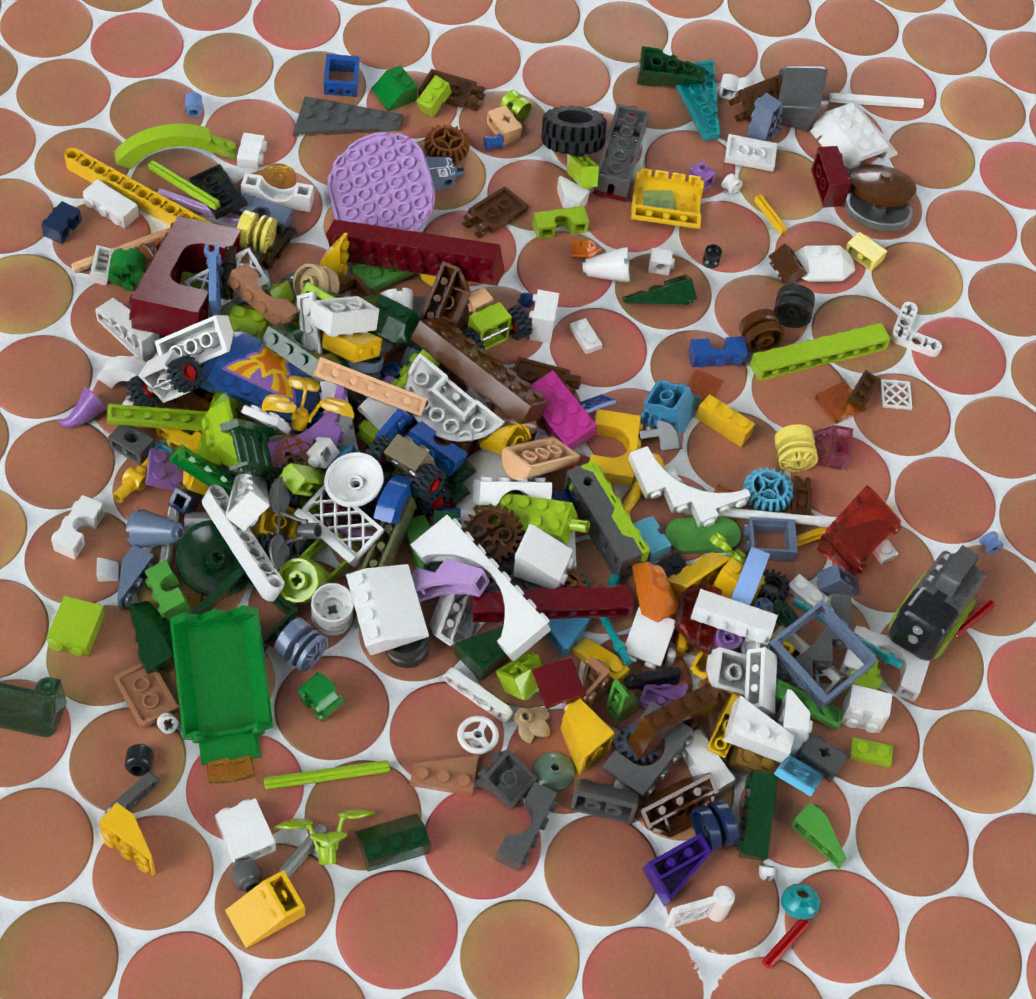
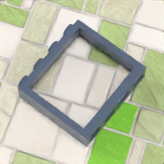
(797, 672)

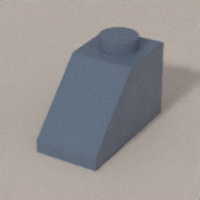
(837, 581)

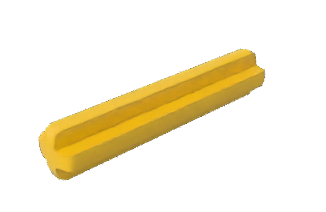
(770, 214)

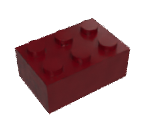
(830, 176)

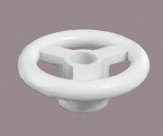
(477, 743)

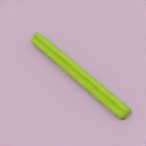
(184, 185)
(326, 774)

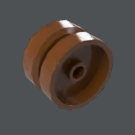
(761, 330)

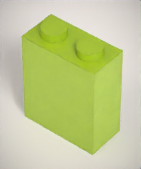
(75, 626)

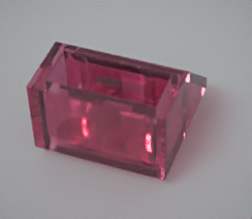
(834, 446)

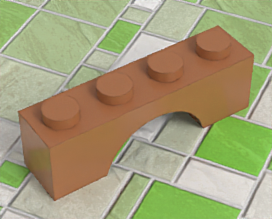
(245, 283)

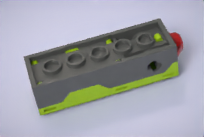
(610, 524)

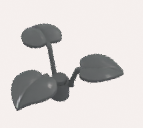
(306, 532)

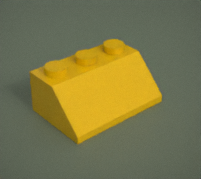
(704, 570)

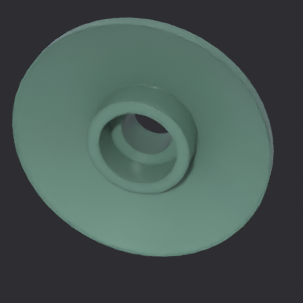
(552, 779)

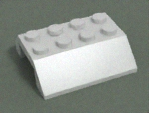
(853, 134)

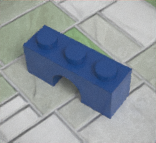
(704, 355)
(445, 457)

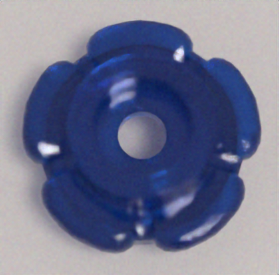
(526, 300)

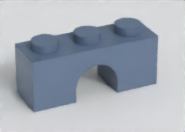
(282, 214)

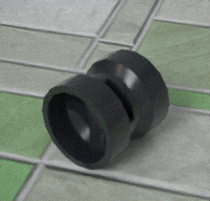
(712, 256)

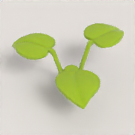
(329, 840)

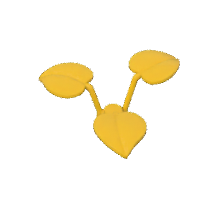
(301, 416)

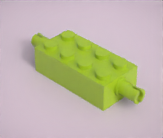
(548, 515)

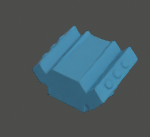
(670, 404)

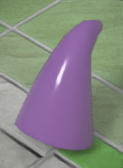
(86, 409)

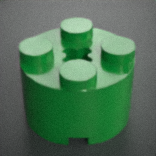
(127, 268)
(320, 695)

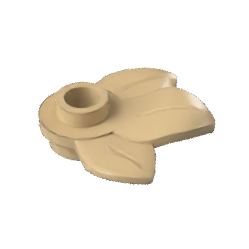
(534, 726)

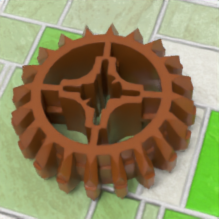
(447, 142)

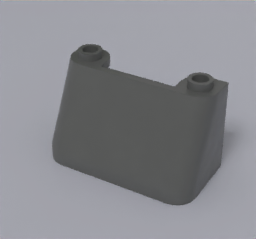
(801, 94)

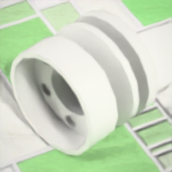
(332, 599)

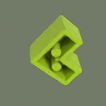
(518, 677)

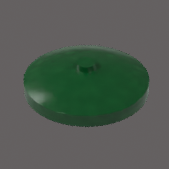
(206, 559)

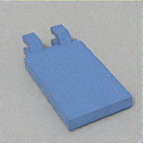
(214, 263)

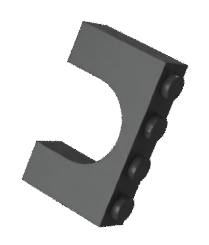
(644, 778)

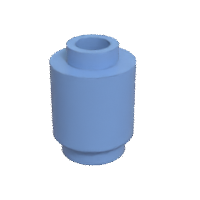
(193, 104)

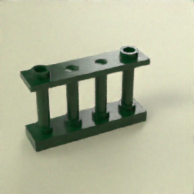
(257, 434)

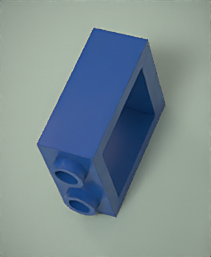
(341, 63)

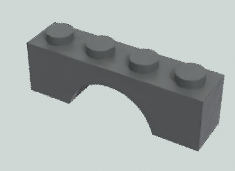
(516, 848)

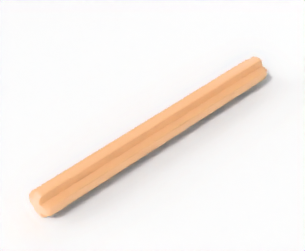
(148, 240)

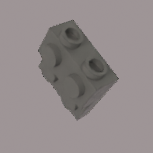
(506, 778)

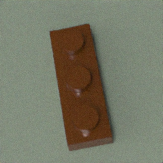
(863, 390)

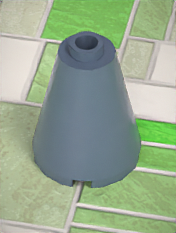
(151, 529)

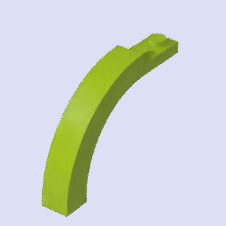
(168, 136)

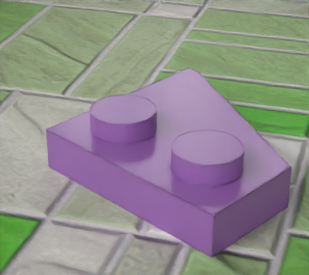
(661, 694)

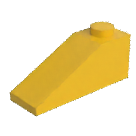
(588, 648)

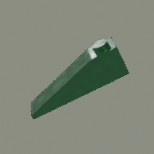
(664, 70)

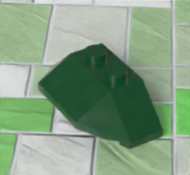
(395, 321)

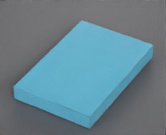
(799, 775)

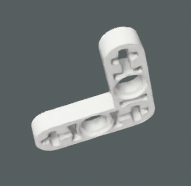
(908, 335)

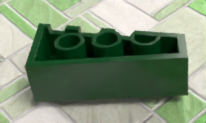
(757, 815)

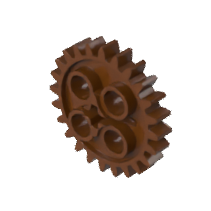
(483, 520)

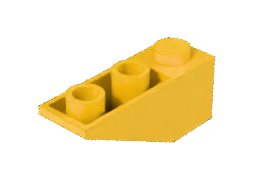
(337, 256)
(716, 741)

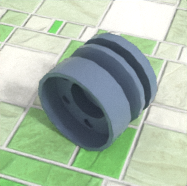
(301, 644)

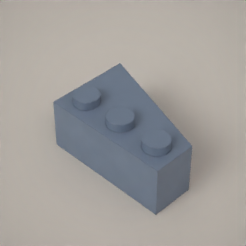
(765, 118)

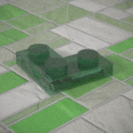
(455, 482)

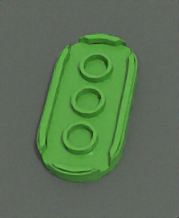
(690, 539)

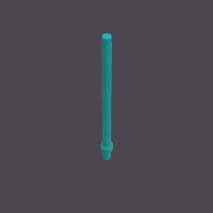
(887, 657)

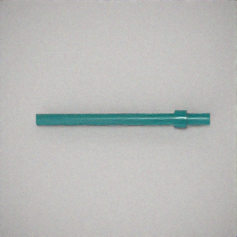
(619, 646)

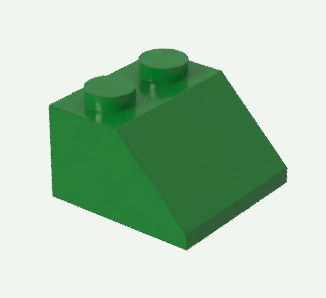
(395, 88)

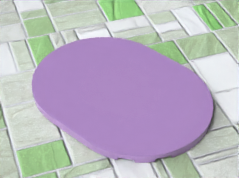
(382, 183)

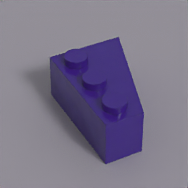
(676, 866)

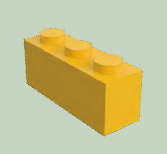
(725, 420)

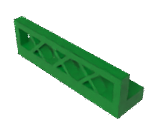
(201, 469)

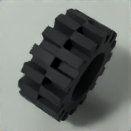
(777, 580)

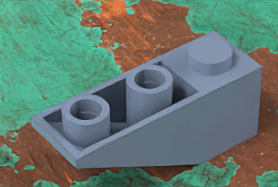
(133, 574)

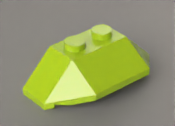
(220, 443)

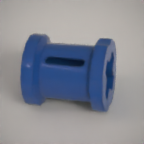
(493, 142)

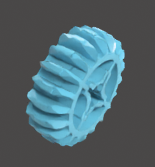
(767, 483)

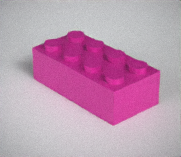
(564, 414)

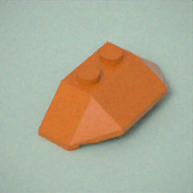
(654, 591)

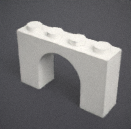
(912, 670)

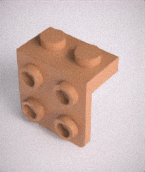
(596, 676)

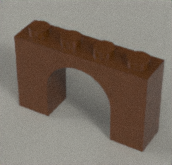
(653, 727)

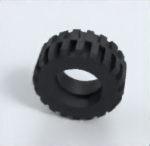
(573, 130)

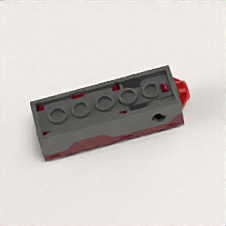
(621, 152)

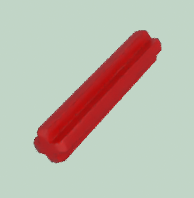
(976, 615)
(785, 943)

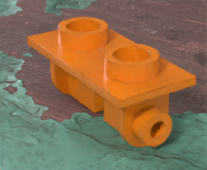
(584, 249)

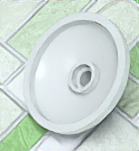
(353, 470)

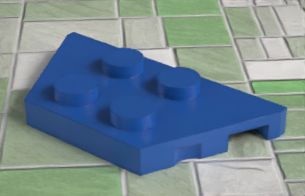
(397, 424)

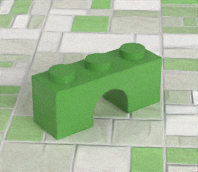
(161, 580)

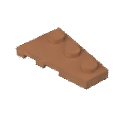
(446, 775)

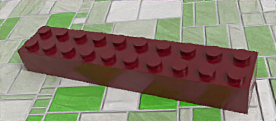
(418, 251)

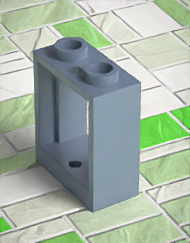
(773, 525)

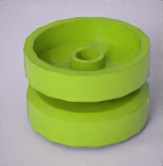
(302, 579)

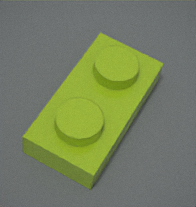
(871, 752)

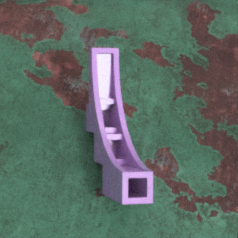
(450, 578)

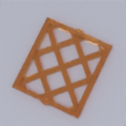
(299, 441)

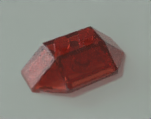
(695, 633)

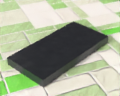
(220, 186)

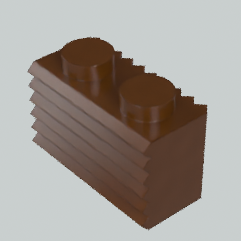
(786, 264)

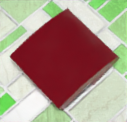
(559, 683)

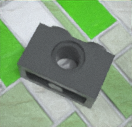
(121, 440)

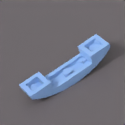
(750, 576)

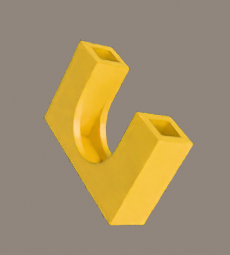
(626, 430)

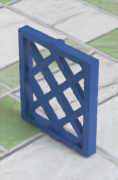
(606, 400)

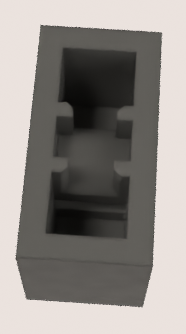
(812, 756)

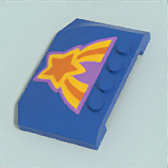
(252, 373)

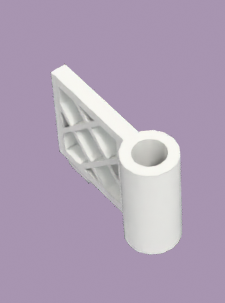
(713, 907)

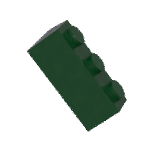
(393, 842)

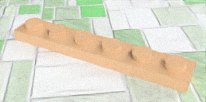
(369, 387)

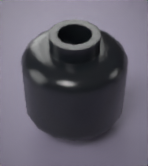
(139, 759)

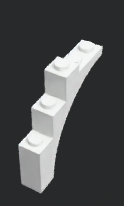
(703, 505)

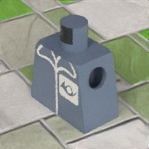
(443, 172)

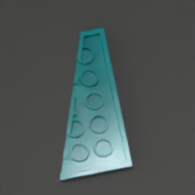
(701, 103)

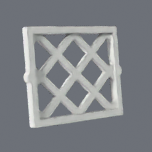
(897, 405)

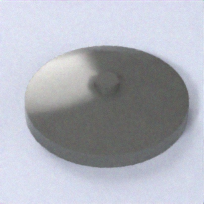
(877, 216)

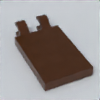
(461, 89)
(749, 95)
(495, 211)
(533, 371)

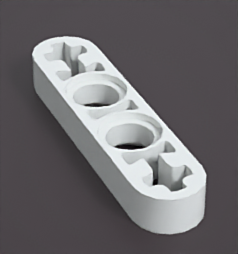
(478, 695)

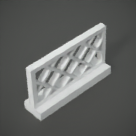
(263, 281)
(331, 538)

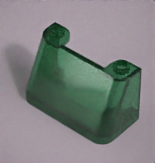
(31, 710)

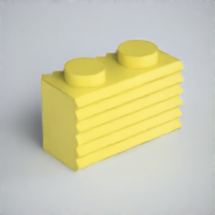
(866, 251)

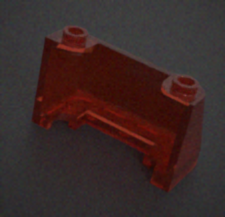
(859, 531)

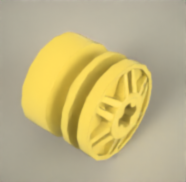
(257, 232)
(796, 448)

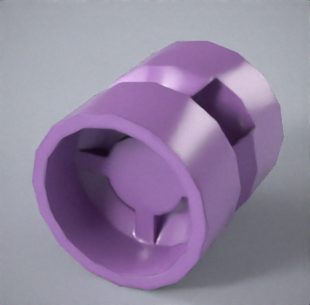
(726, 640)

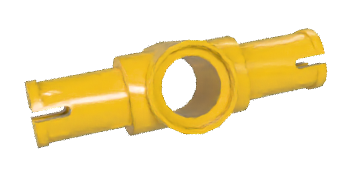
(132, 480)

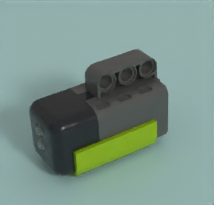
(937, 604)

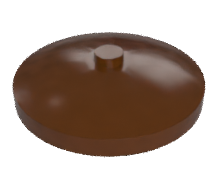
(882, 185)

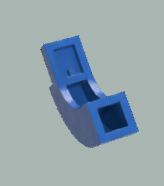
(393, 498)

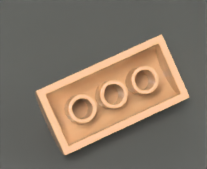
(537, 458)

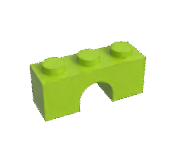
(572, 218)

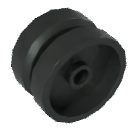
(794, 305)
(409, 654)

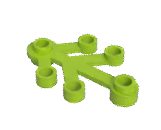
(720, 542)

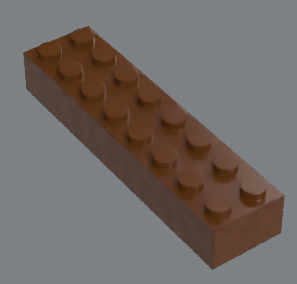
(480, 370)

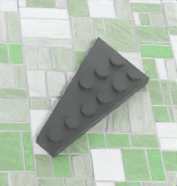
(342, 118)

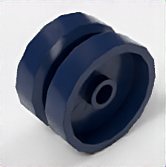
(716, 824)

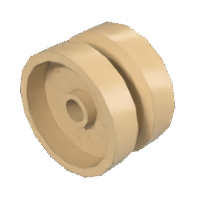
(319, 275)

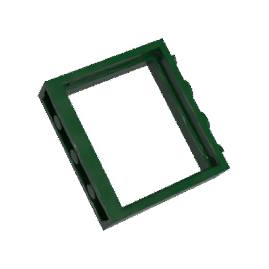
(230, 584)

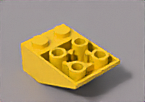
(122, 832)
(266, 909)

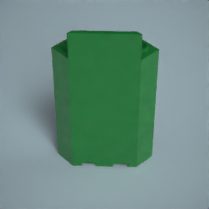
(222, 682)

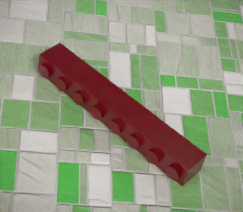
(560, 603)

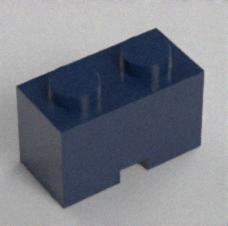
(60, 222)

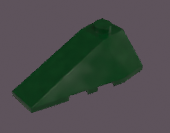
(675, 291)
(152, 637)

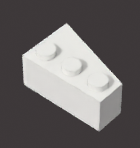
(757, 732)

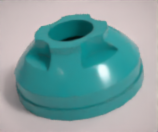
(800, 907)

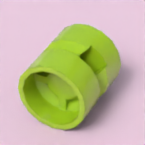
(517, 104)

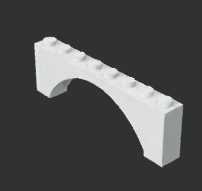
(522, 622)

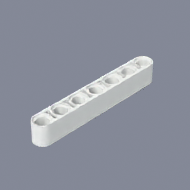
(243, 545)

